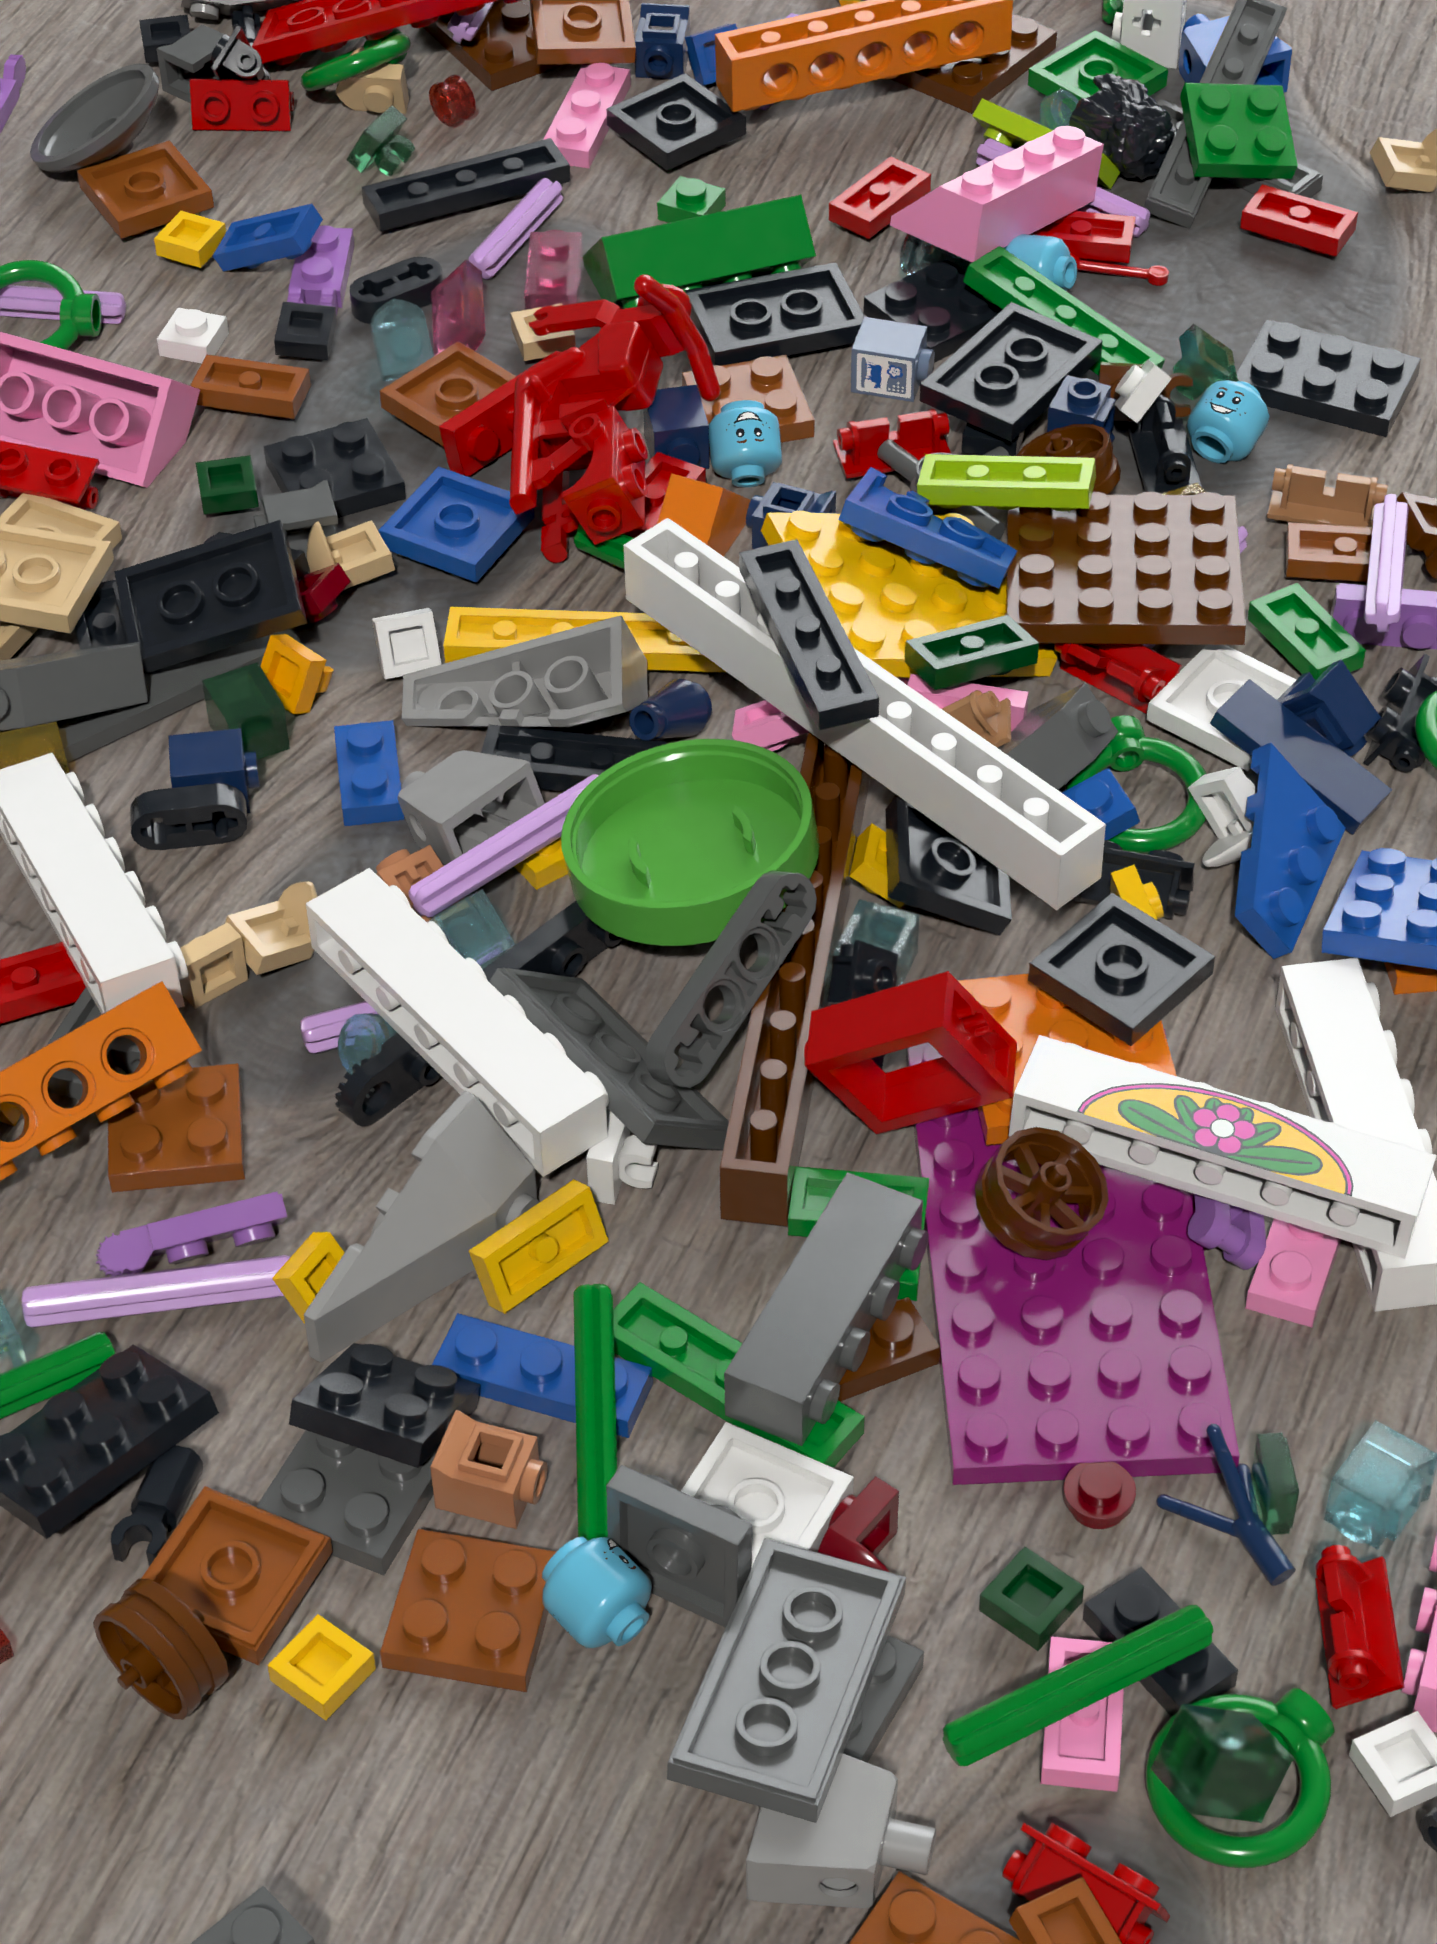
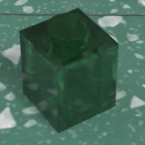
(248, 702)
(1221, 1763)

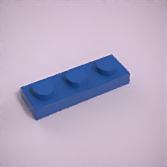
(534, 1371)

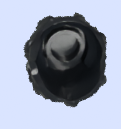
(1128, 124)

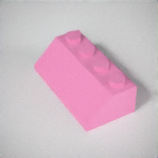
(1007, 195)
(92, 409)

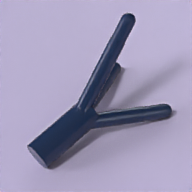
(1248, 1526)

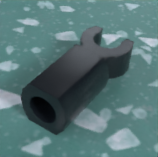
(158, 1502)

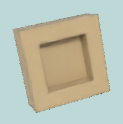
(536, 346)
(213, 965)

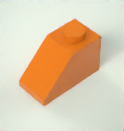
(705, 511)

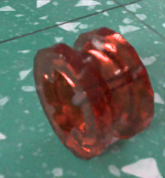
(452, 100)

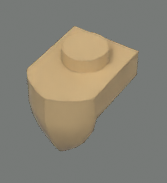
(375, 89)
(1407, 163)
(357, 550)
(276, 931)

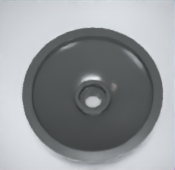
(98, 121)

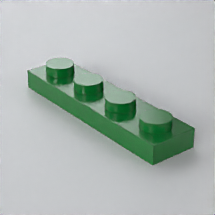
(1006, 279)
(693, 1359)

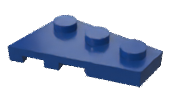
(910, 523)
(1288, 853)

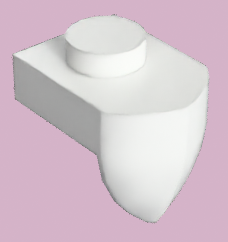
(1224, 802)

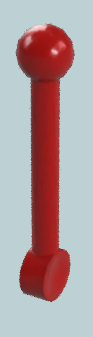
(1155, 275)

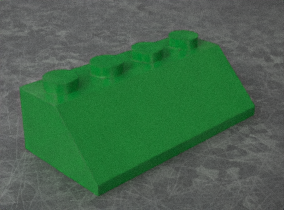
(703, 250)

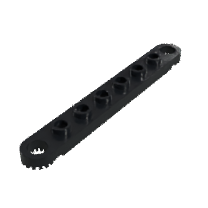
(400, 1071)

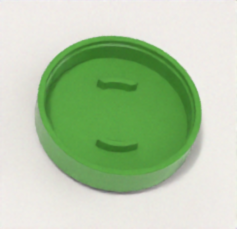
(682, 835)

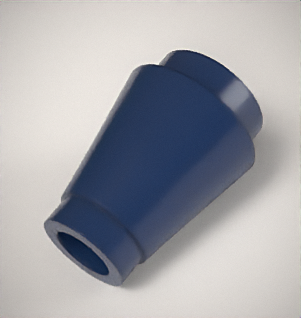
(672, 712)

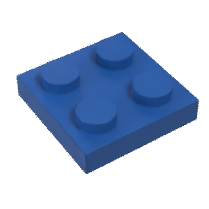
(455, 524)

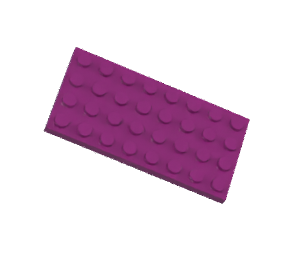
(1072, 1352)

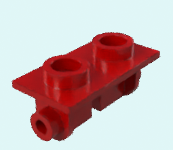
(241, 104)
(916, 432)
(47, 475)
(1121, 670)
(1357, 1627)
(1061, 1858)

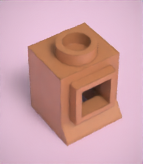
(487, 1471)

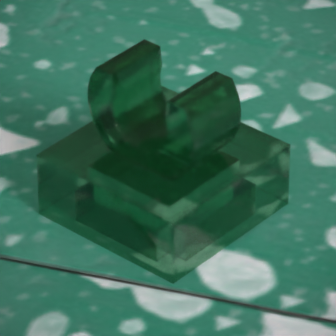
(380, 142)
(1204, 360)

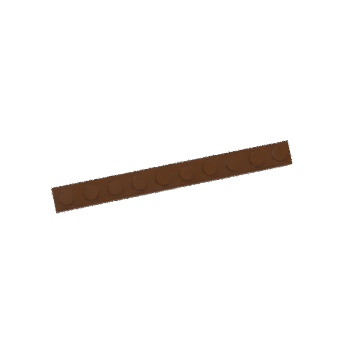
(772, 1081)

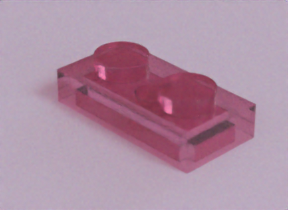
(553, 268)
(459, 309)

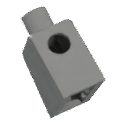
(467, 801)
(845, 1851)

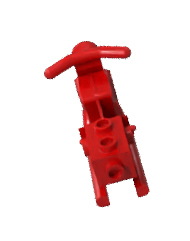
(570, 415)

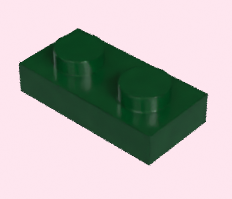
(971, 652)

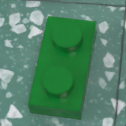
(1304, 631)

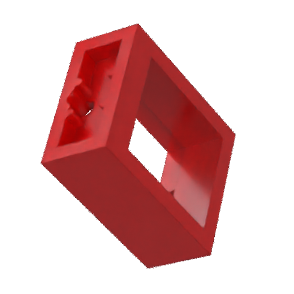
(935, 1009)

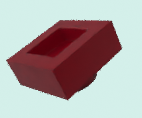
(320, 590)

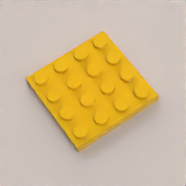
(888, 595)

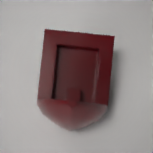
(863, 1525)

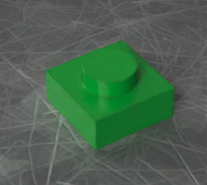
(690, 199)

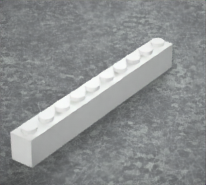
(908, 748)

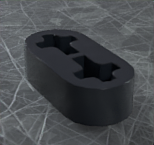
(406, 280)
(188, 816)

